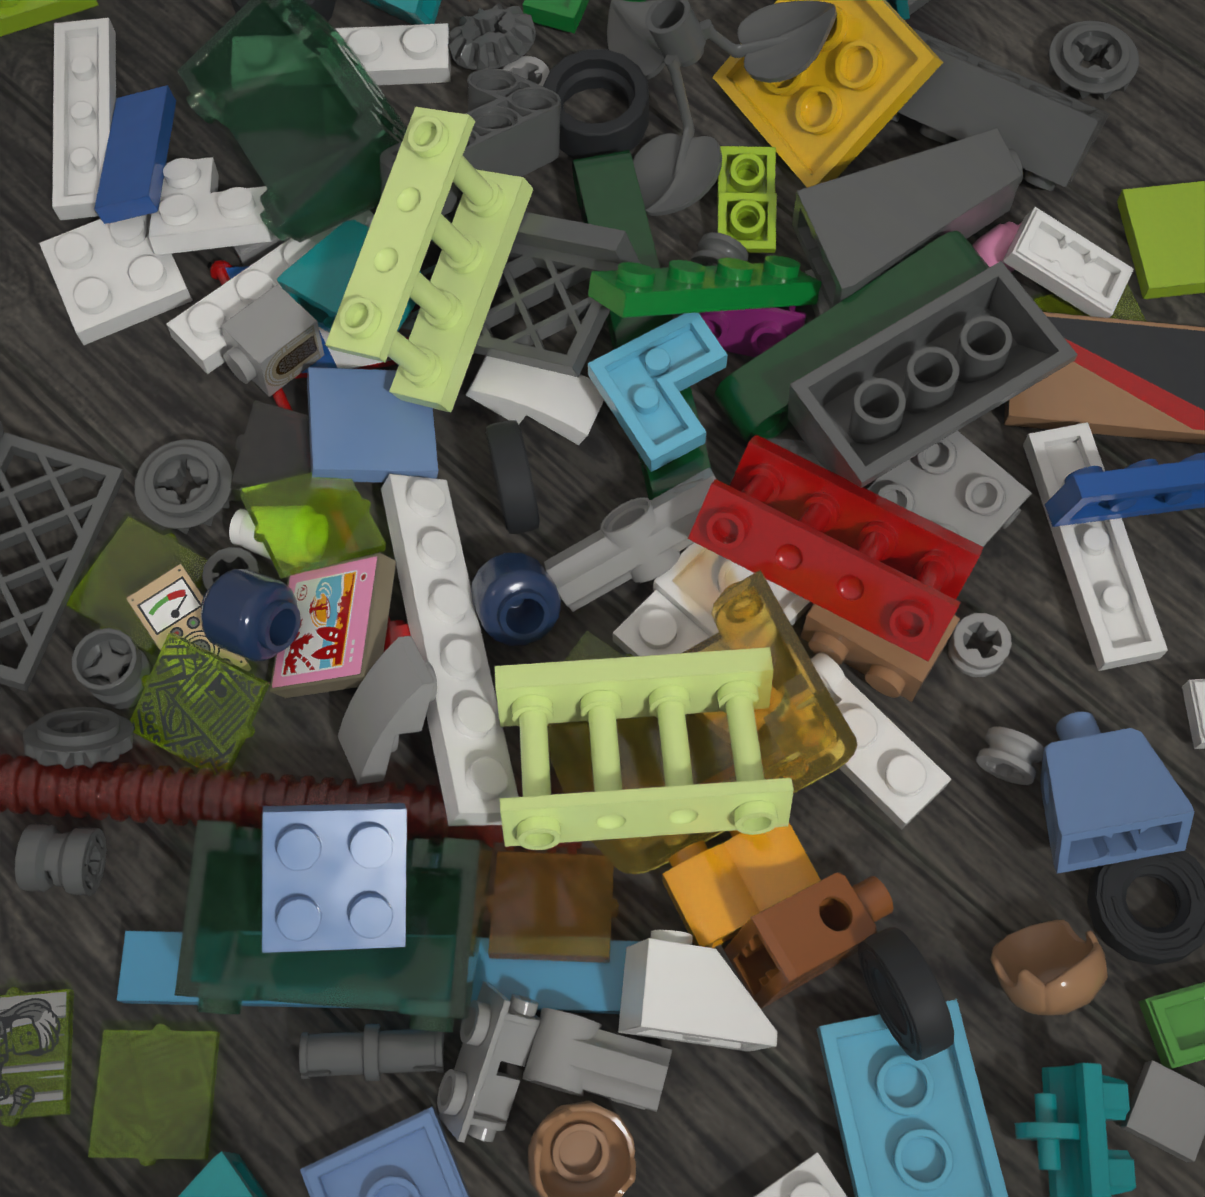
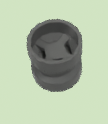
(103, 658)
(60, 859)

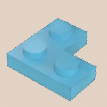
(645, 382)

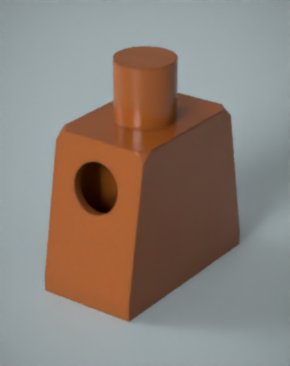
(806, 935)

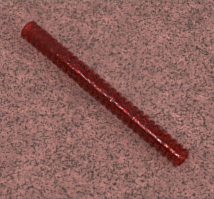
(214, 797)

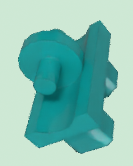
(1074, 1134)

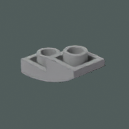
(386, 704)

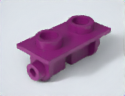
(753, 330)

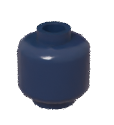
(515, 599)
(250, 615)

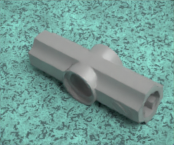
(634, 543)

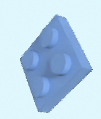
(334, 877)

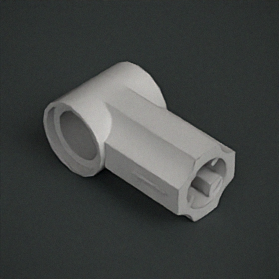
(579, 1057)

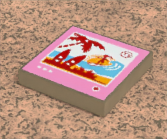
(340, 626)

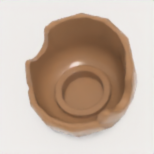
(1049, 968)
(581, 1153)

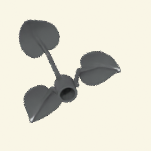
(776, 47)

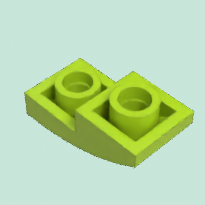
(748, 197)

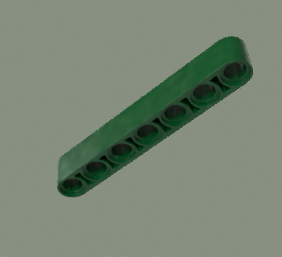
(613, 199)

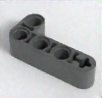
(512, 128)

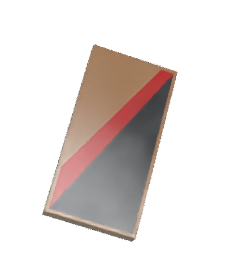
(1124, 381)

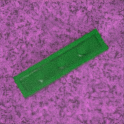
(696, 288)

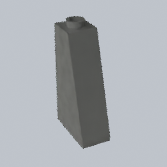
(888, 212)

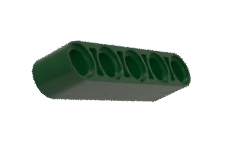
(758, 392)

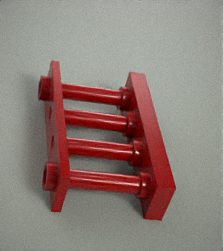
(838, 546)

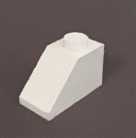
(689, 996)

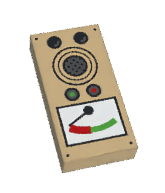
(174, 606)

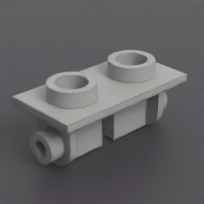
(473, 1094)

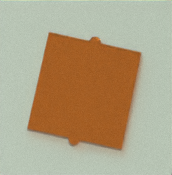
(552, 907)

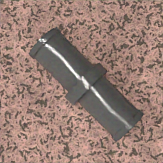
(371, 1052)

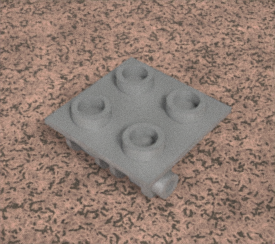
(956, 489)

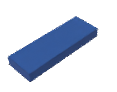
(136, 155)

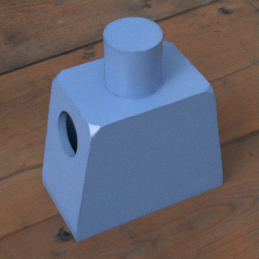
(1109, 797)

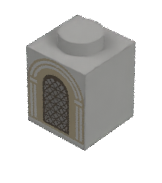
(271, 341)

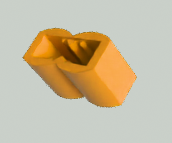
(735, 880)

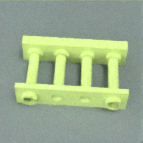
(466, 273)
(633, 688)

